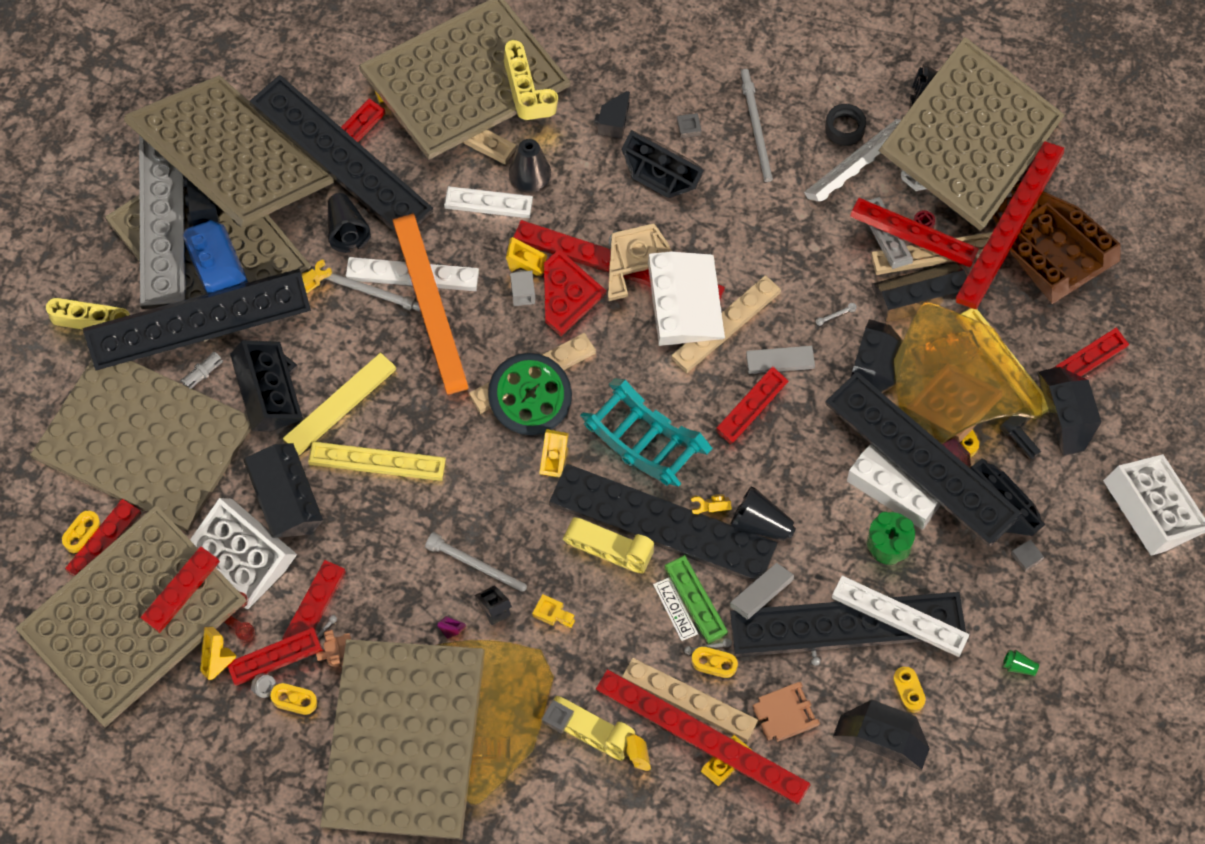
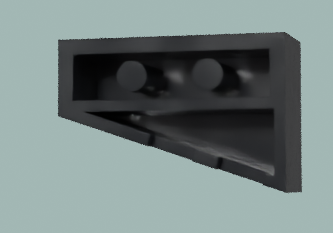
(200, 206)

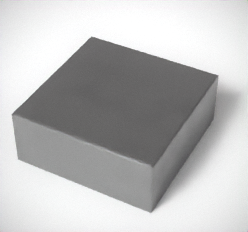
(689, 125)
(1027, 555)
(557, 716)

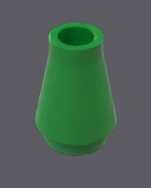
(1019, 663)

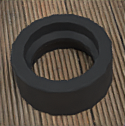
(839, 137)

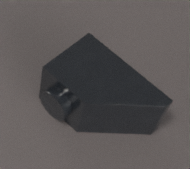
(613, 116)

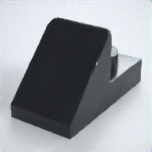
(494, 604)

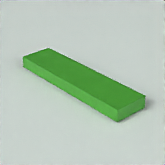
(696, 599)

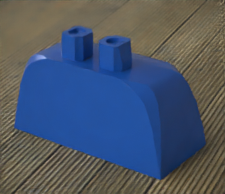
(214, 256)

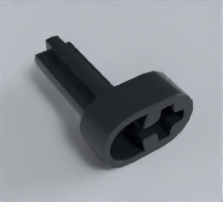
(1013, 428)

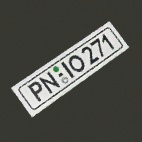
(675, 609)

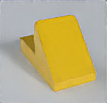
(525, 257)
(554, 453)
(214, 656)

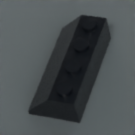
(905, 294)
(265, 385)
(283, 491)

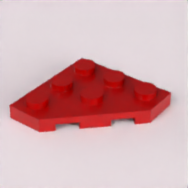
(567, 292)

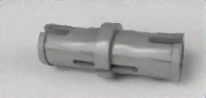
(202, 370)

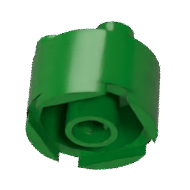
(893, 526)

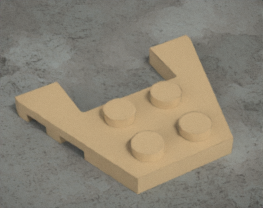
(630, 255)

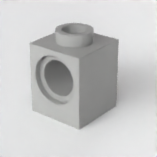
(522, 288)

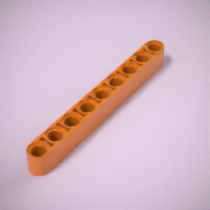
(430, 304)

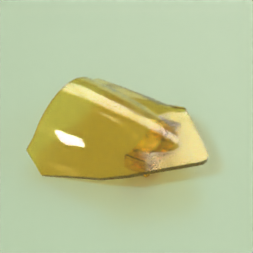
(959, 374)
(509, 712)

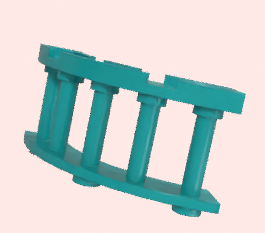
(659, 424)

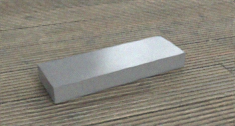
(781, 359)
(762, 591)

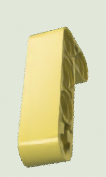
(528, 101)
(63, 313)
(609, 545)
(597, 731)

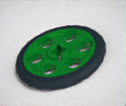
(550, 372)

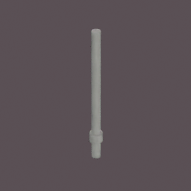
(749, 90)
(407, 302)

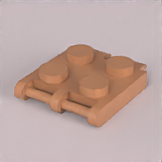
(784, 713)

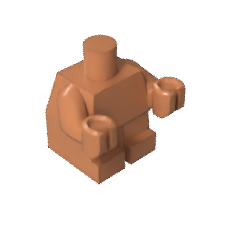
(334, 649)

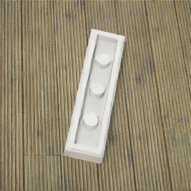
(488, 202)

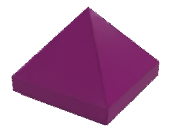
(450, 627)

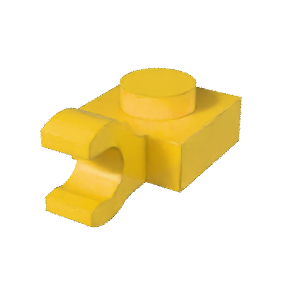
(313, 277)
(716, 503)
(550, 610)

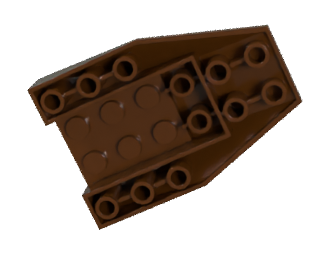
(1061, 246)

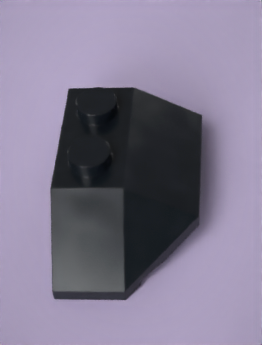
(660, 166)
(877, 355)
(1070, 408)
(1031, 520)
(885, 733)

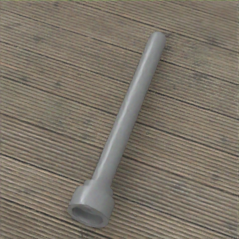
(436, 543)

